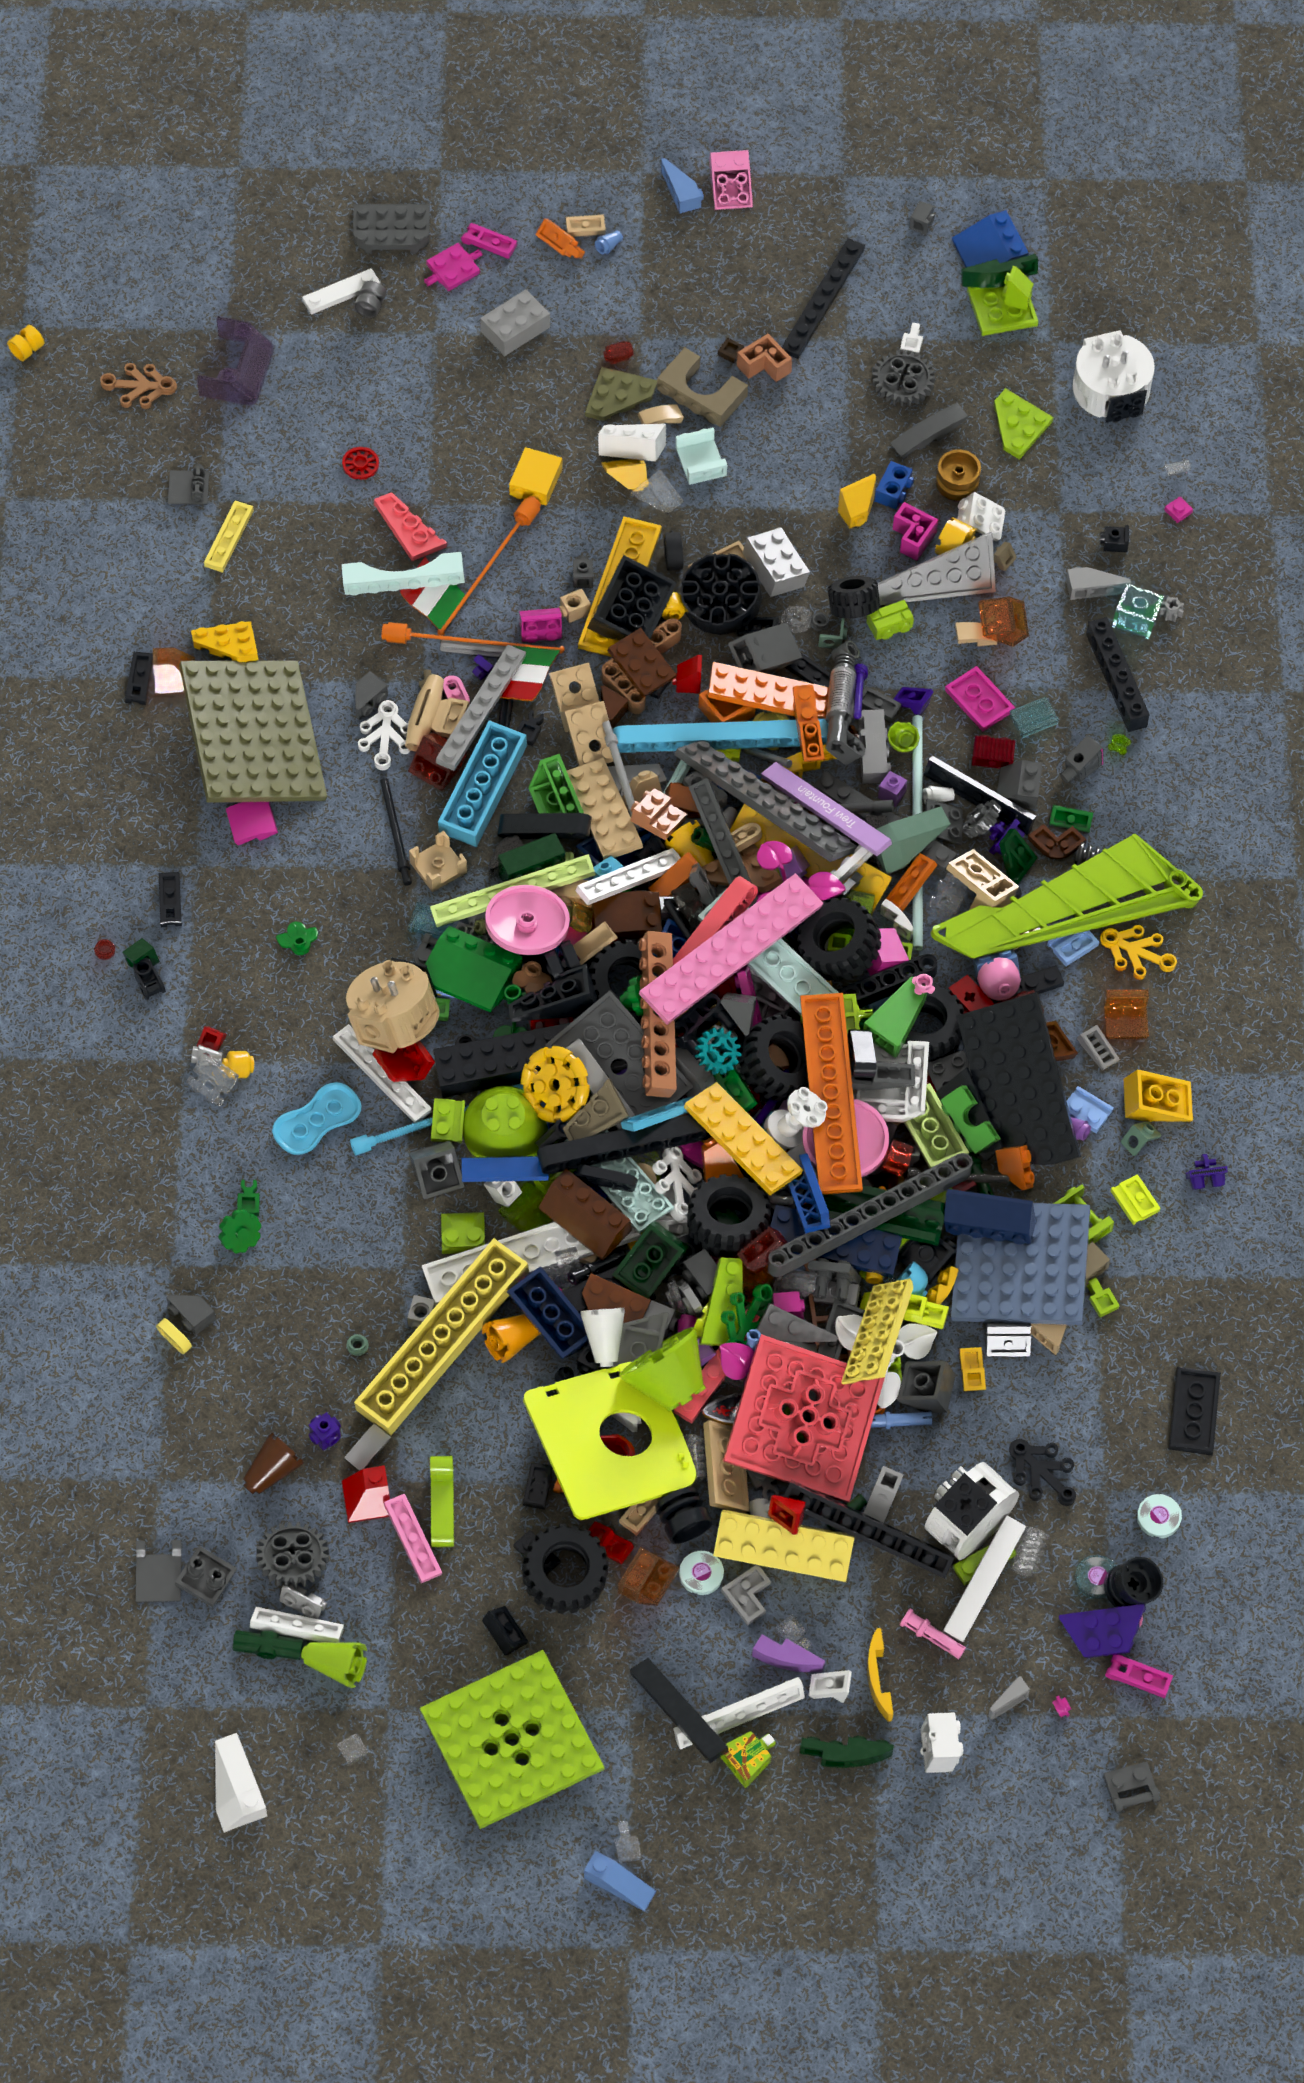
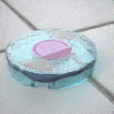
(1091, 1575)

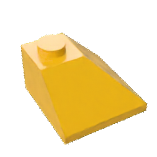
(627, 472)
(856, 501)

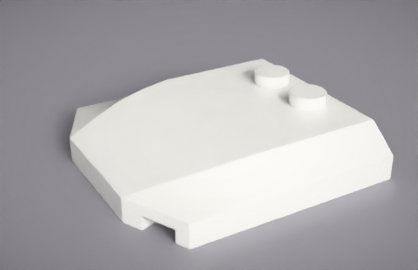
(903, 1102)

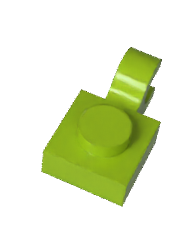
(1101, 1300)

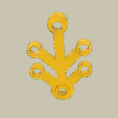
(1136, 949)

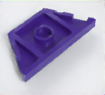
(1104, 1630)

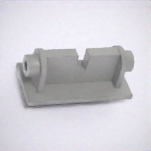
(296, 1599)

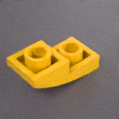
(945, 1283)

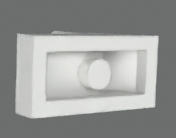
(830, 1685)

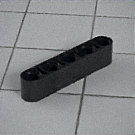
(544, 824)

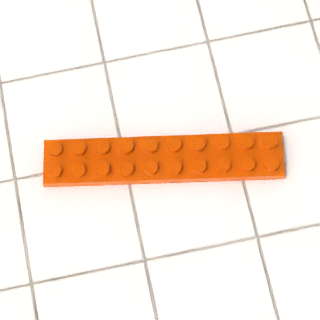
(832, 1082)

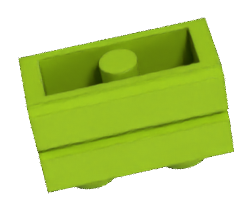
(890, 620)

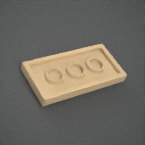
(725, 1481)

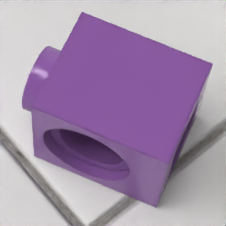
(892, 788)

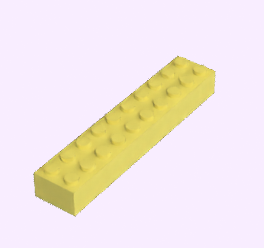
(441, 1337)

